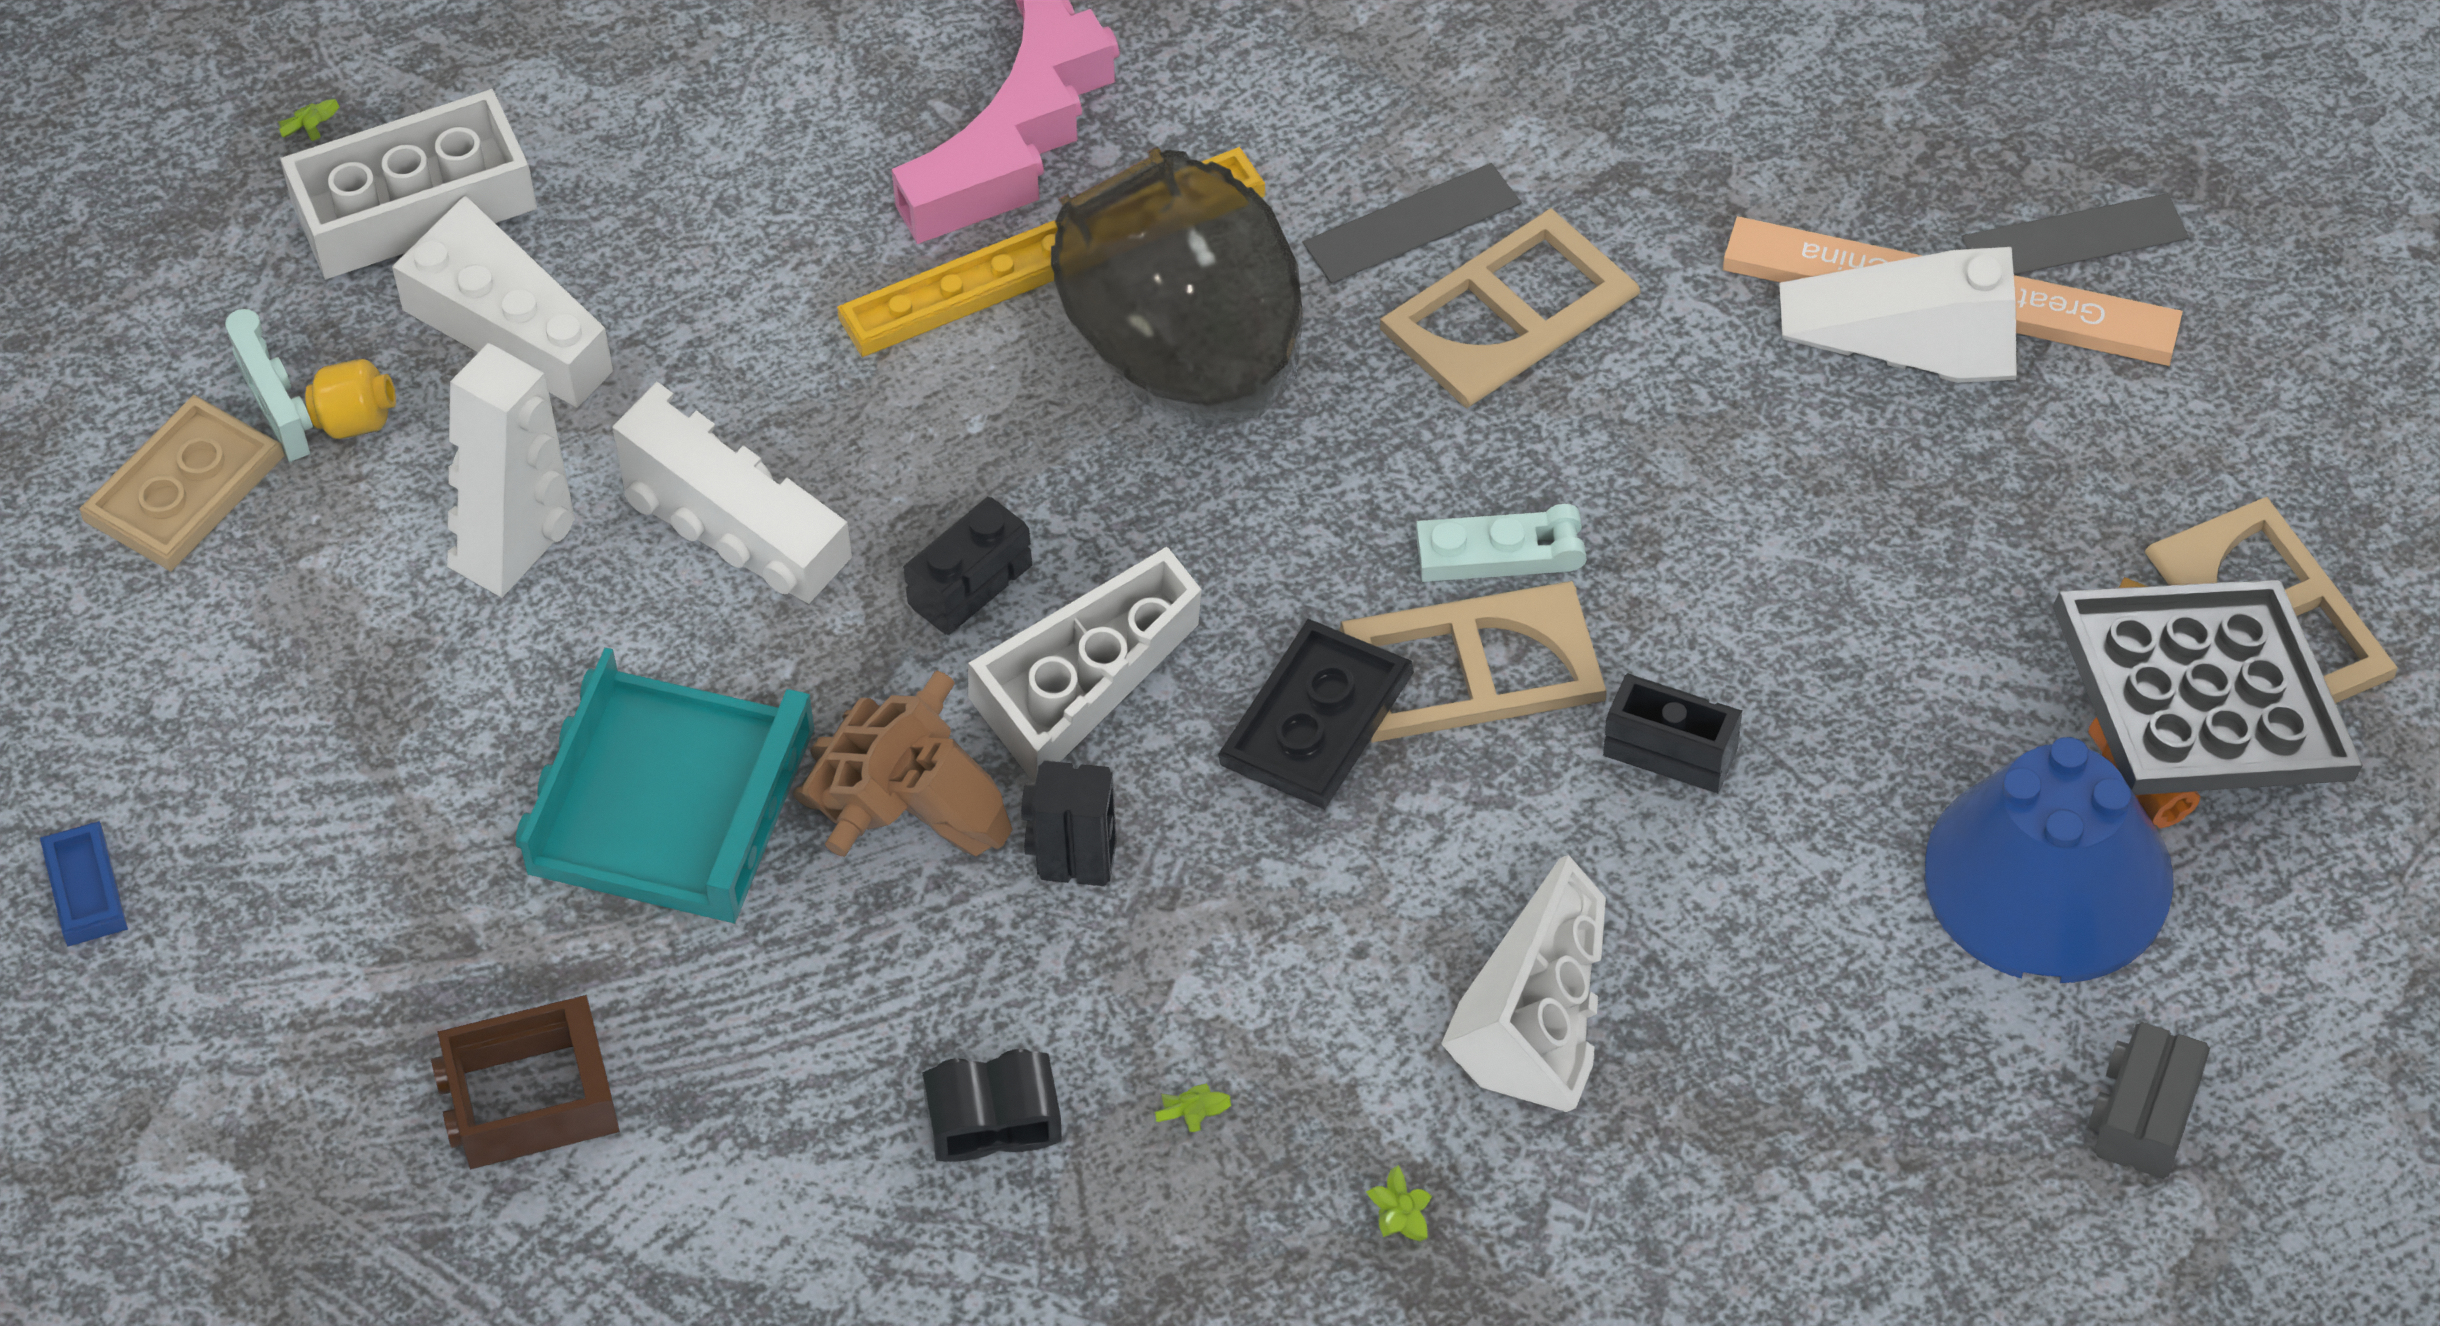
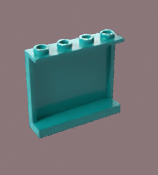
(664, 791)

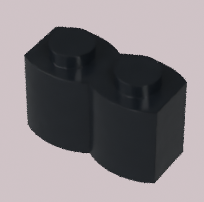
(992, 1105)

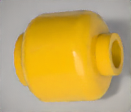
(350, 399)

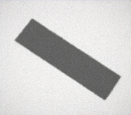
(1411, 222)
(2085, 233)

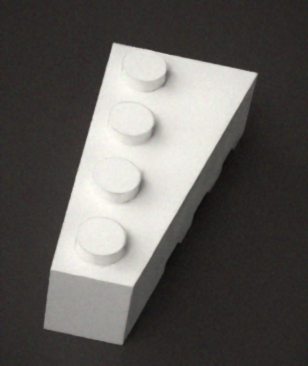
(488, 290)
(505, 471)
(727, 498)
(1081, 661)

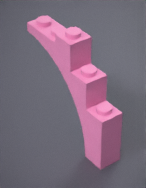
(997, 156)

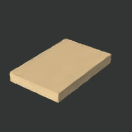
(182, 482)

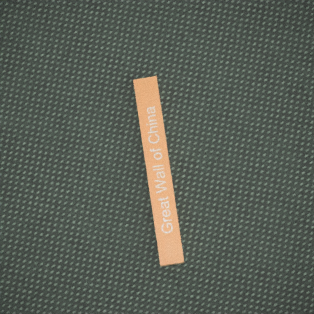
(2042, 307)

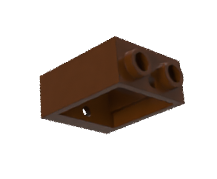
(513, 1039)

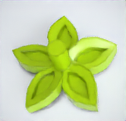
(309, 117)
(1194, 1106)
(1400, 1209)

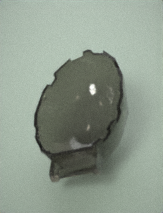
(1182, 287)

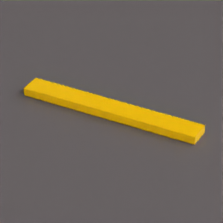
(974, 280)

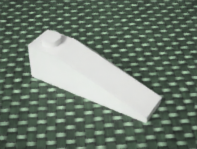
(1921, 312)
(1530, 1004)

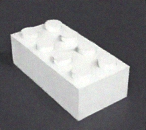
(394, 182)

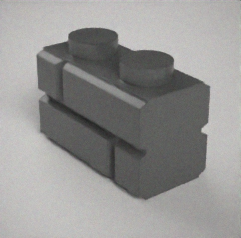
(2150, 1100)

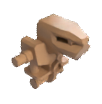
(900, 762)

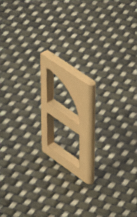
(1477, 370)
(2200, 550)
(1543, 613)

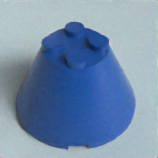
(2050, 867)

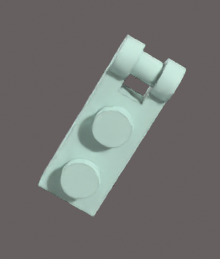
(268, 384)
(1500, 545)

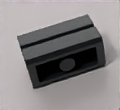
(968, 565)
(1672, 733)
(1071, 823)

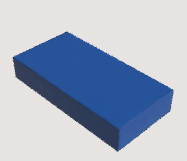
(83, 883)

